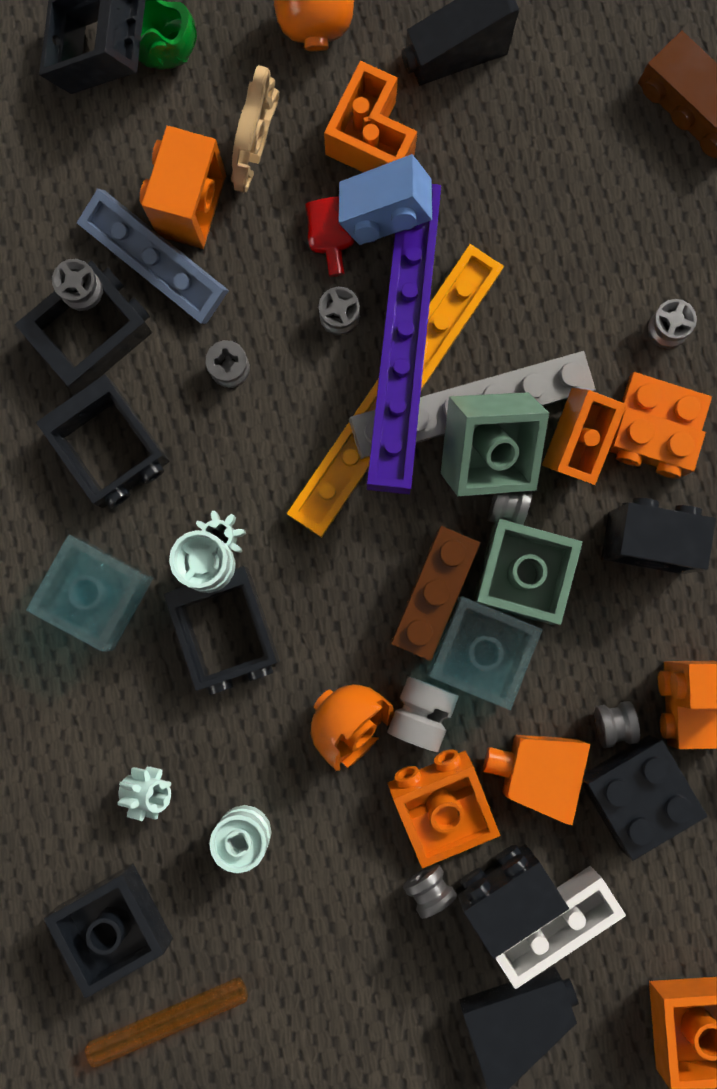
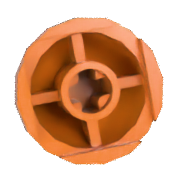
(314, 20)
(347, 722)

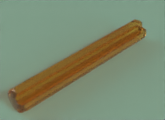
(166, 1022)

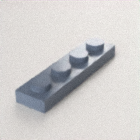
(152, 256)

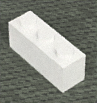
(589, 913)

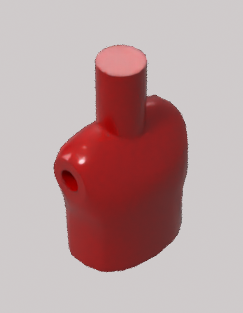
(326, 233)

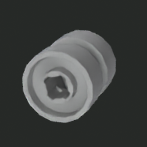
(422, 714)

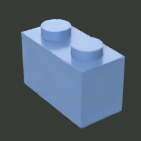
(385, 200)

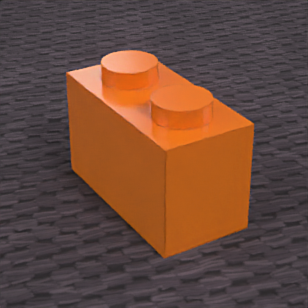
(584, 434)

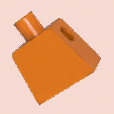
(542, 773)

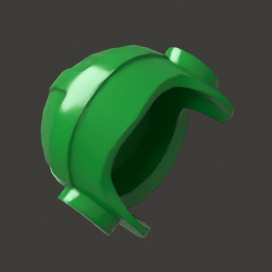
(166, 35)

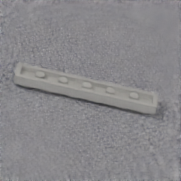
(546, 382)

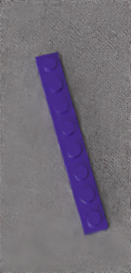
(403, 356)

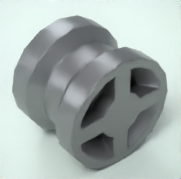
(69, 277)
(336, 302)
(678, 316)
(230, 372)
(510, 507)
(617, 724)
(430, 891)

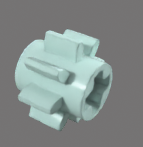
(219, 525)
(144, 793)

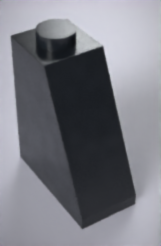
(459, 38)
(518, 1025)

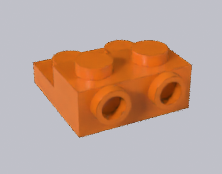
(661, 426)
(443, 807)

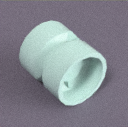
(202, 561)
(240, 839)

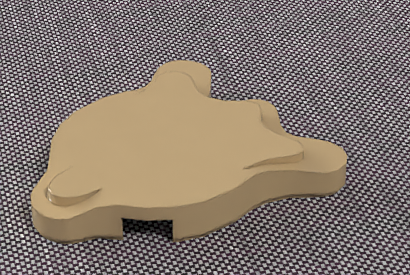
(253, 127)

